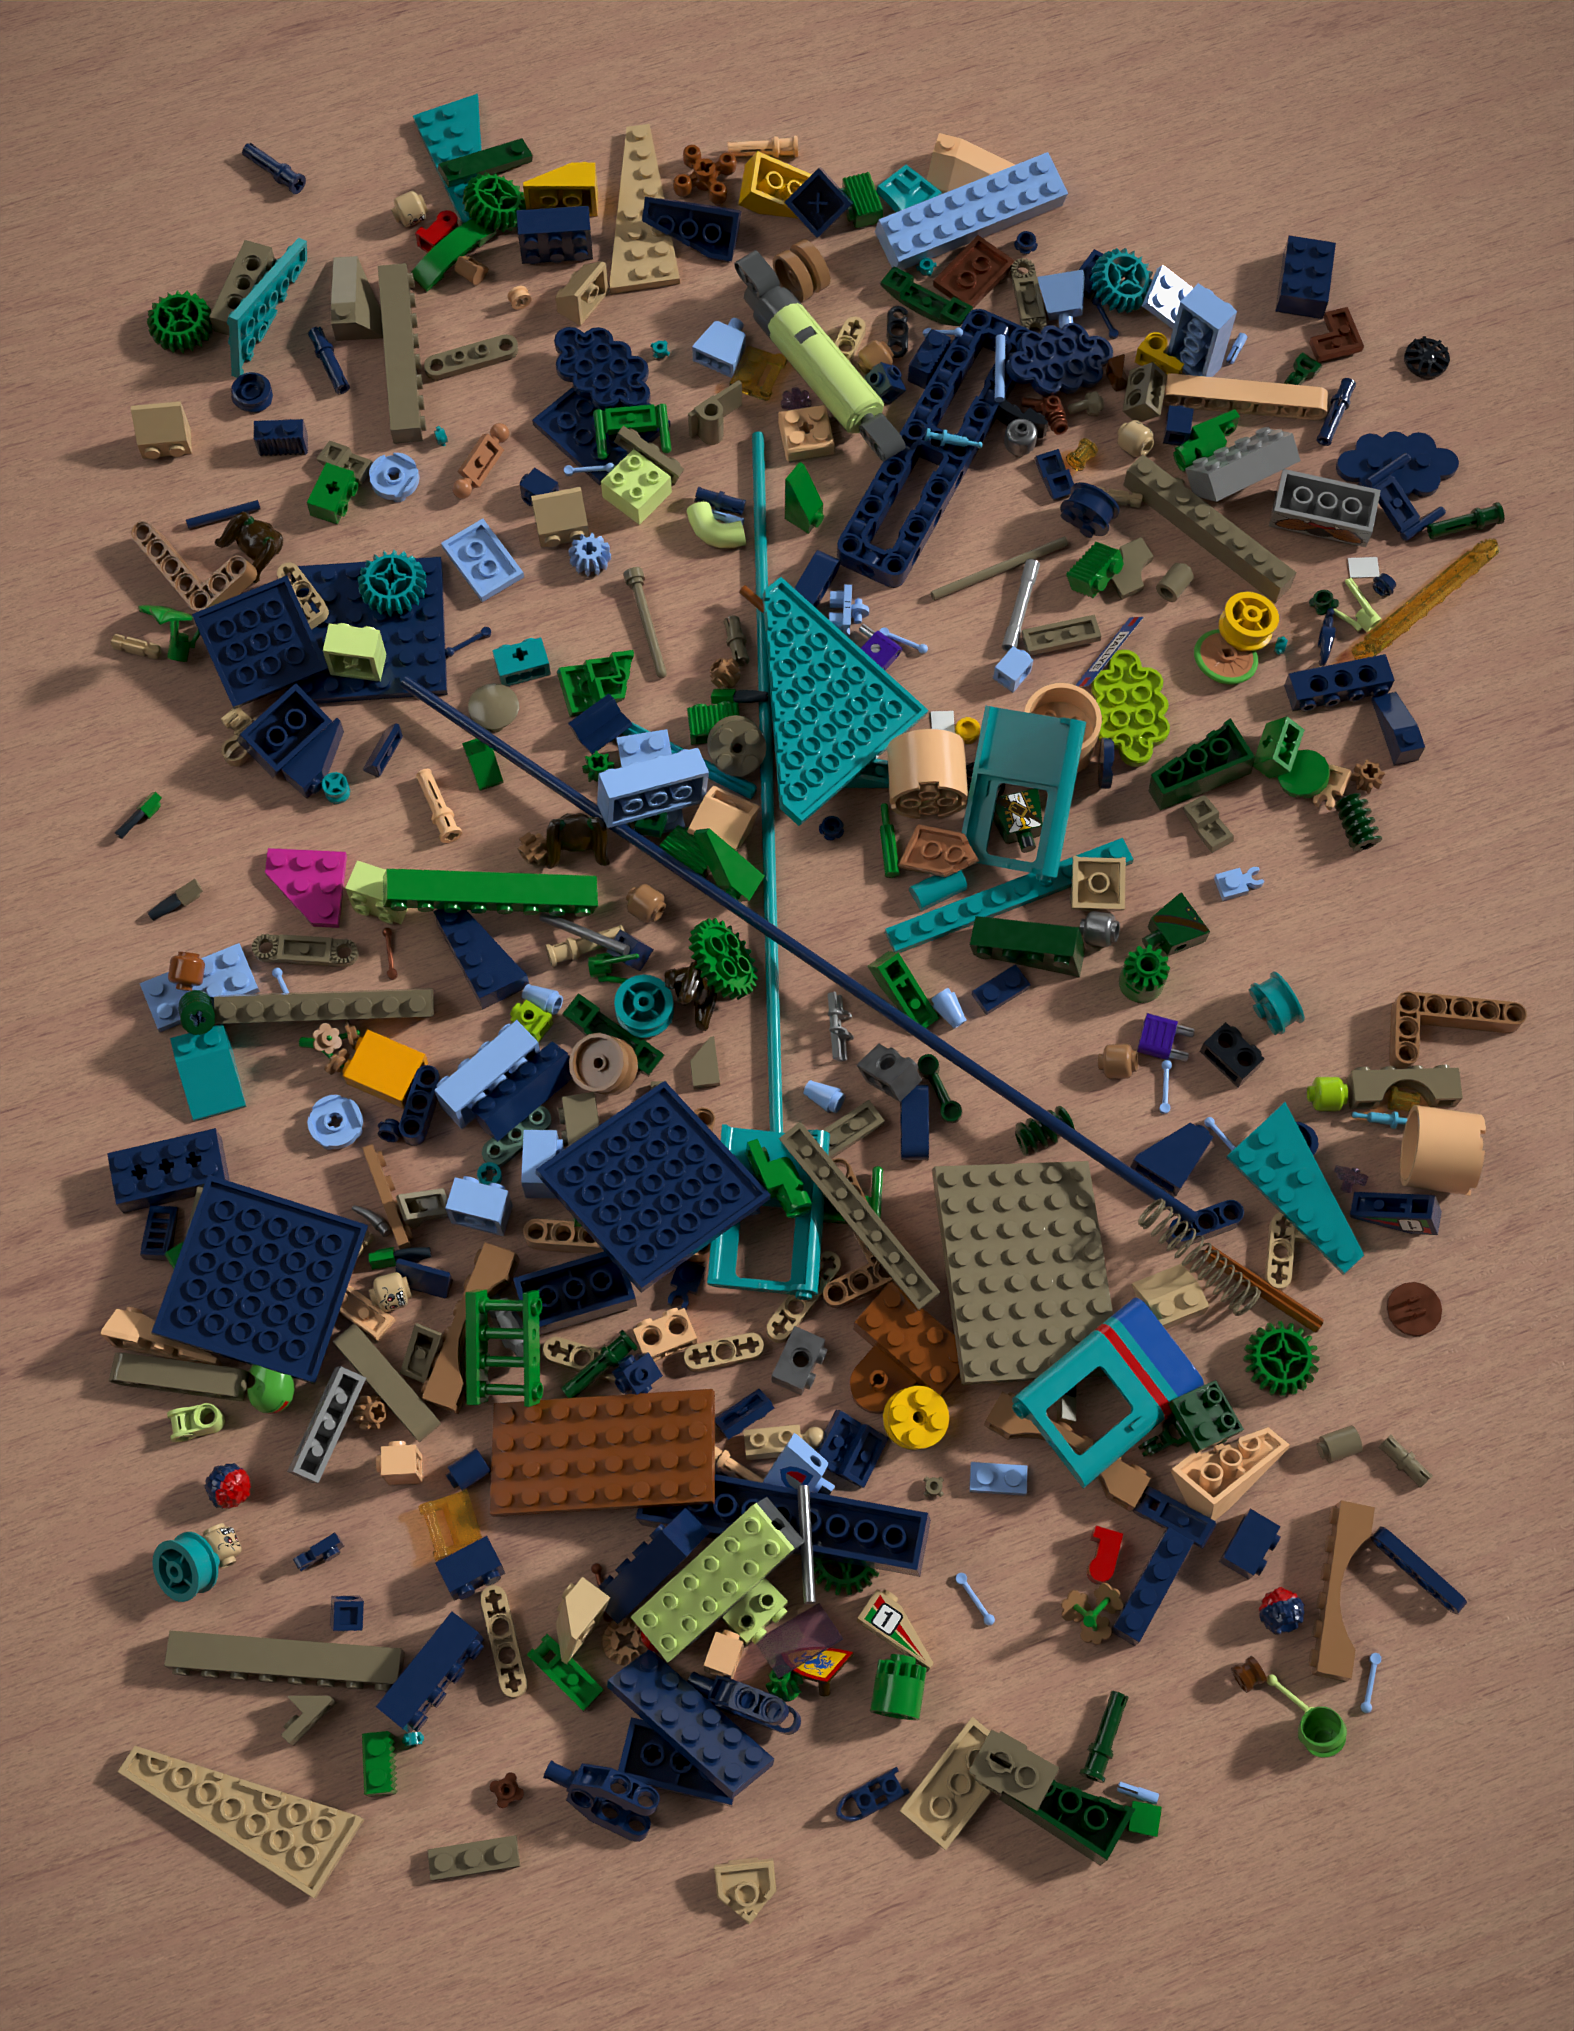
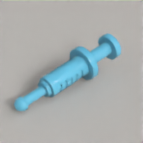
(951, 439)
(1382, 1118)

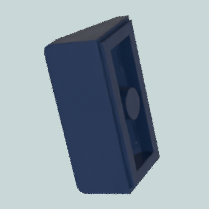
(384, 750)
(425, 1278)

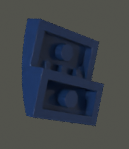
(851, 1448)

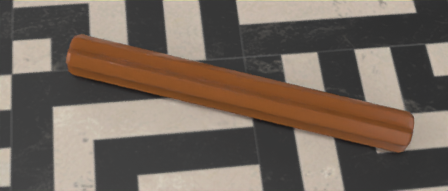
(1269, 1293)

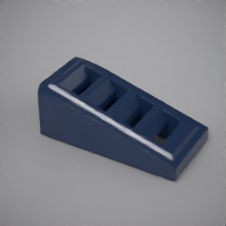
(149, 1253)

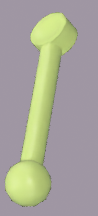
(1272, 1681)

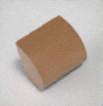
(471, 269)

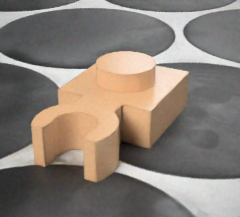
(1337, 784)

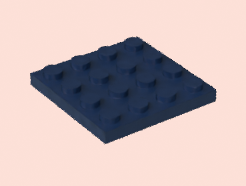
(572, 429)
(260, 642)

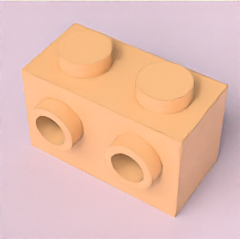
(400, 1464)

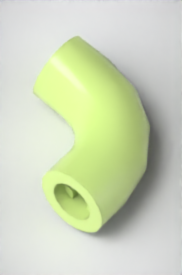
(713, 532)

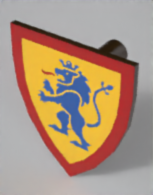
(824, 1668)

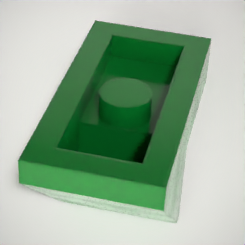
(483, 764)

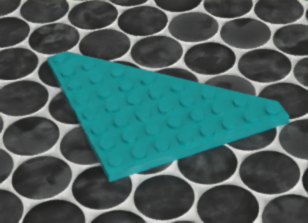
(827, 703)

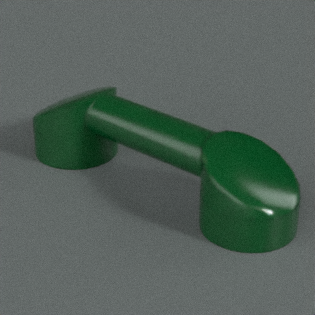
(929, 1069)

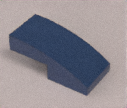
(1054, 474)

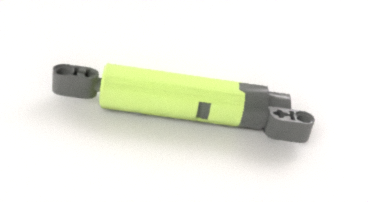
(816, 357)

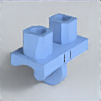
(842, 599)

